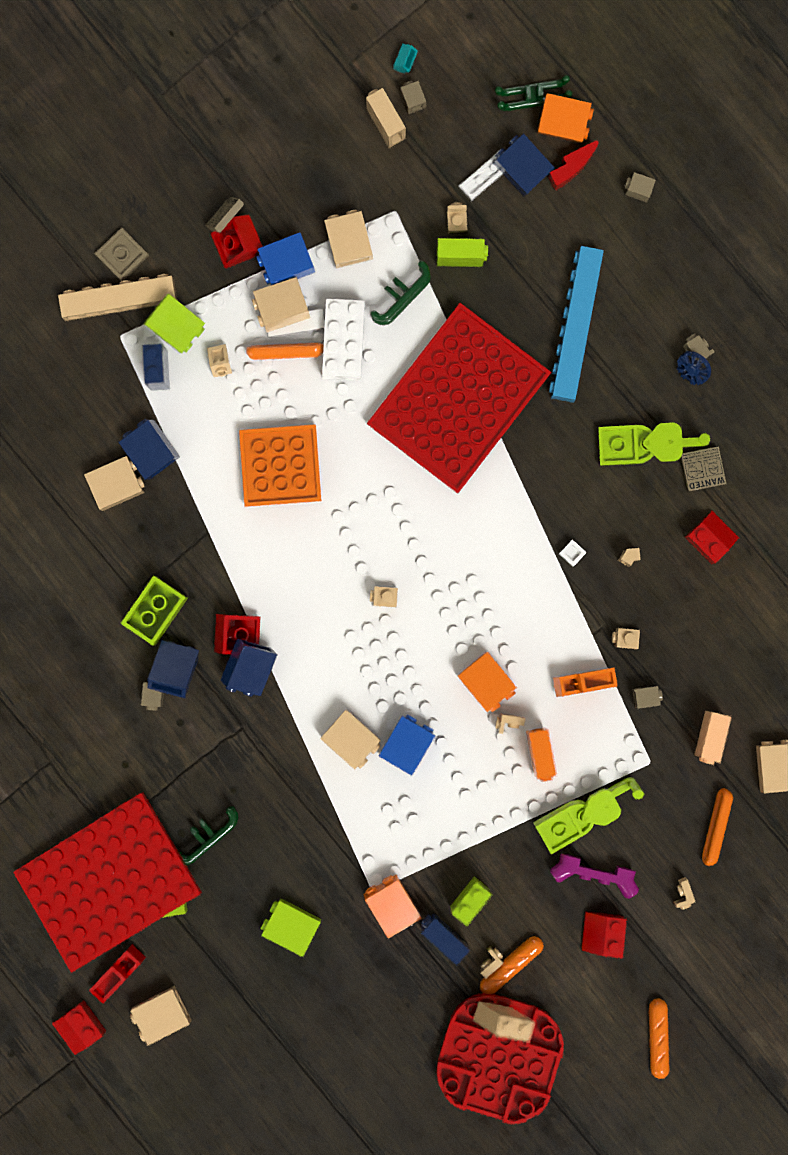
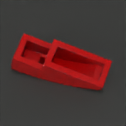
(572, 165)
(117, 974)

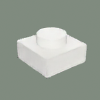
(572, 553)

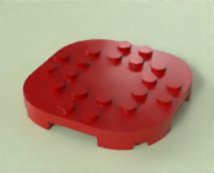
(499, 1073)

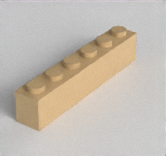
(116, 298)

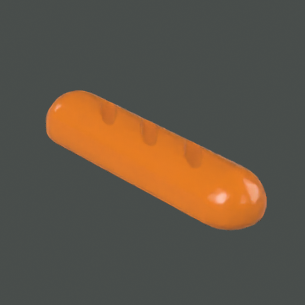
(285, 351)
(717, 827)
(512, 965)
(659, 1038)

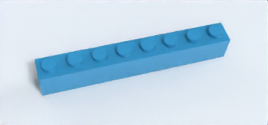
(577, 324)

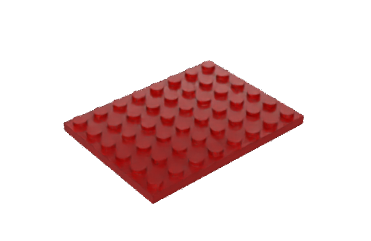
(458, 398)
(107, 882)

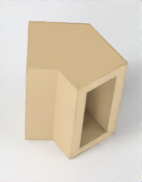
(629, 556)

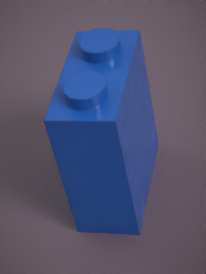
(285, 260)
(407, 744)

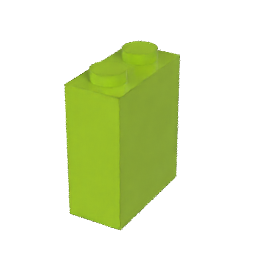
(461, 252)
(175, 324)
(470, 901)
(290, 927)

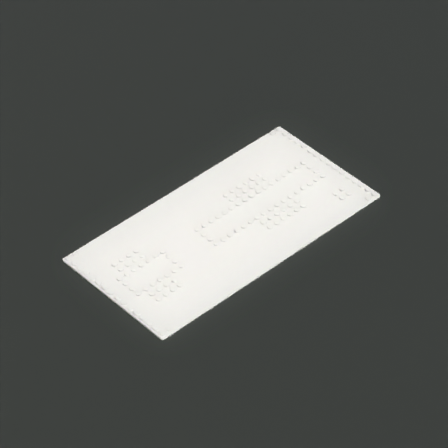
(465, 567)

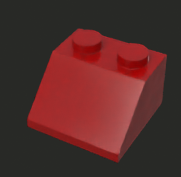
(237, 241)
(712, 538)
(231, 627)
(604, 934)
(79, 1027)

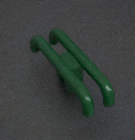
(532, 92)
(404, 300)
(214, 837)

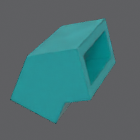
(405, 58)

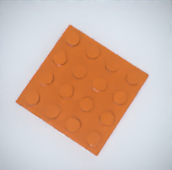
(280, 465)

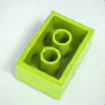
(154, 610)

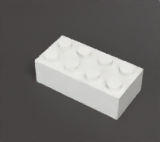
(343, 339)

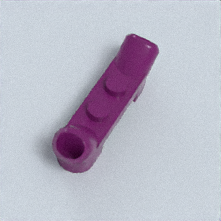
(571, 865)

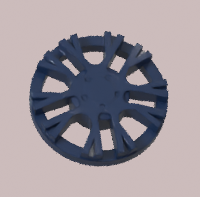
(694, 368)

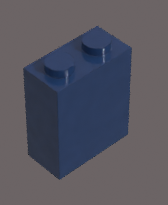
(523, 164)
(156, 367)
(148, 449)
(248, 667)
(173, 669)
(444, 938)

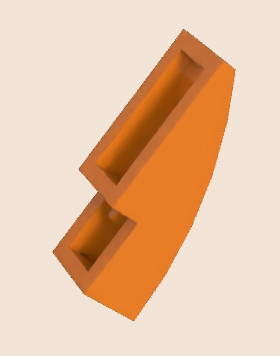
(585, 682)

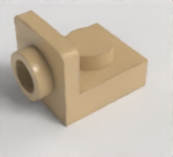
(457, 218)
(219, 360)
(384, 596)
(626, 638)
(513, 722)
(684, 890)
(489, 965)

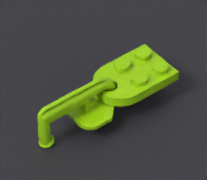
(624, 443)
(578, 817)

